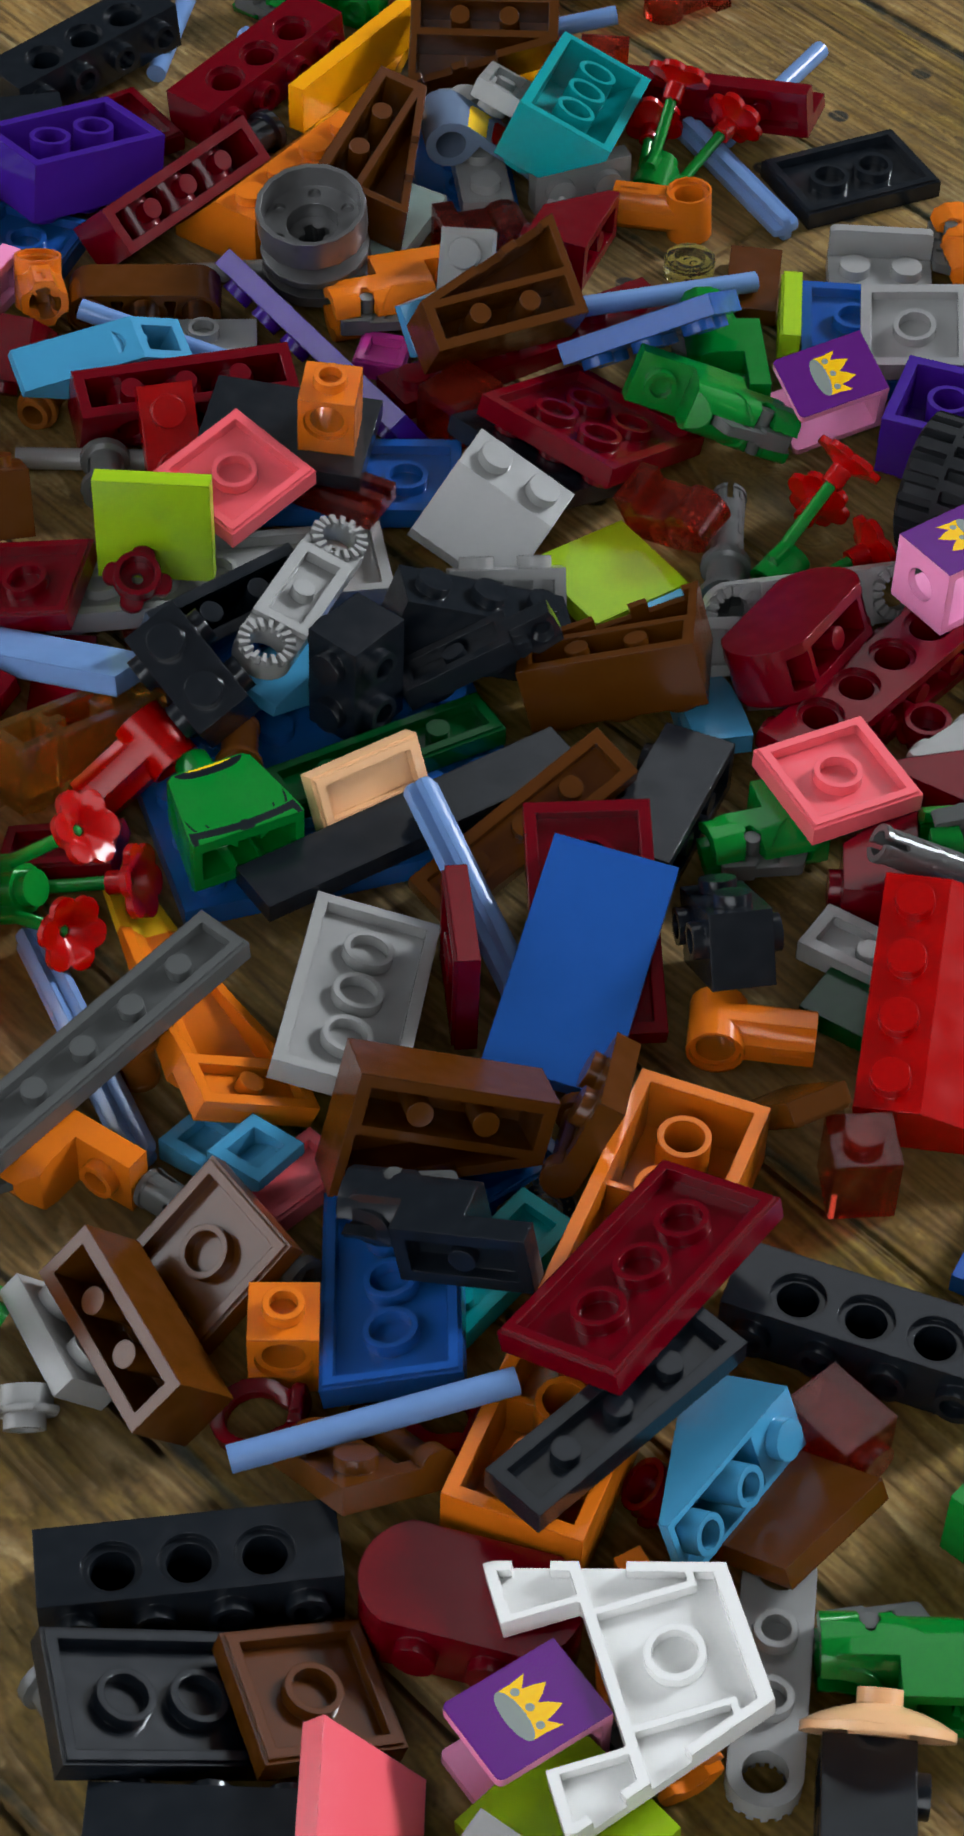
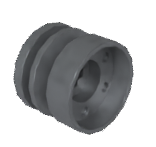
(312, 231)

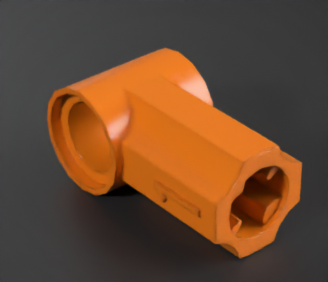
(678, 209)
(40, 284)
(730, 1030)

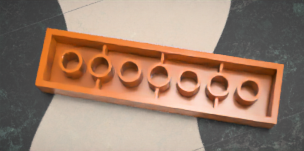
(661, 1122)

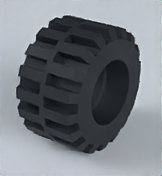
(932, 475)

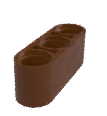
(167, 290)

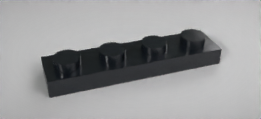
(602, 1430)

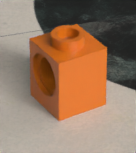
(330, 408)
(284, 1332)

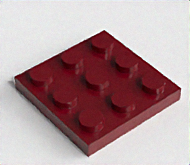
(587, 425)

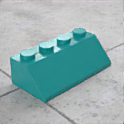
(571, 111)

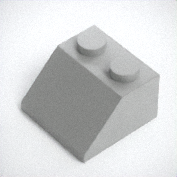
(490, 506)

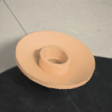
(879, 1714)

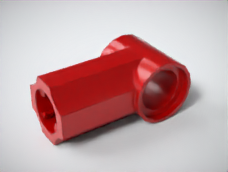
(142, 754)

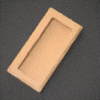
(363, 778)

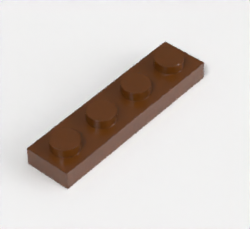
(585, 772)

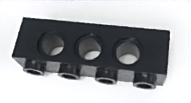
(91, 49)
(880, 1333)
(216, 1546)

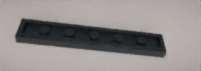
(387, 831)

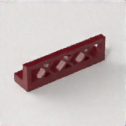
(783, 106)

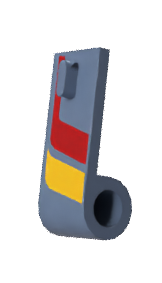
(457, 128)

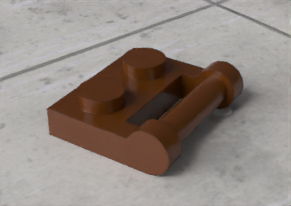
(590, 1116)
(361, 1478)

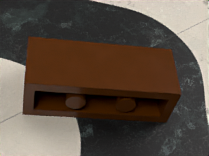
(135, 1336)

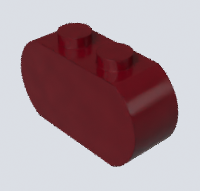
(797, 637)
(432, 1609)

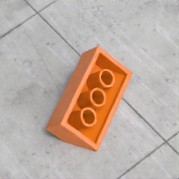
(230, 216)

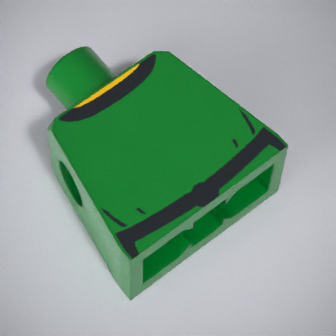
(227, 815)

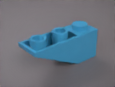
(46, 366)
(724, 1461)

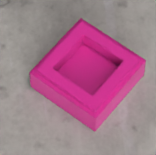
(381, 353)

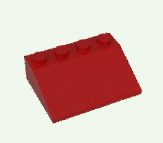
(916, 1014)

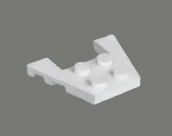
(671, 1664)

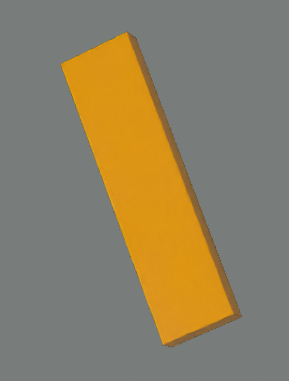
(349, 66)

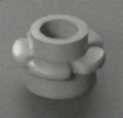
(26, 1407)

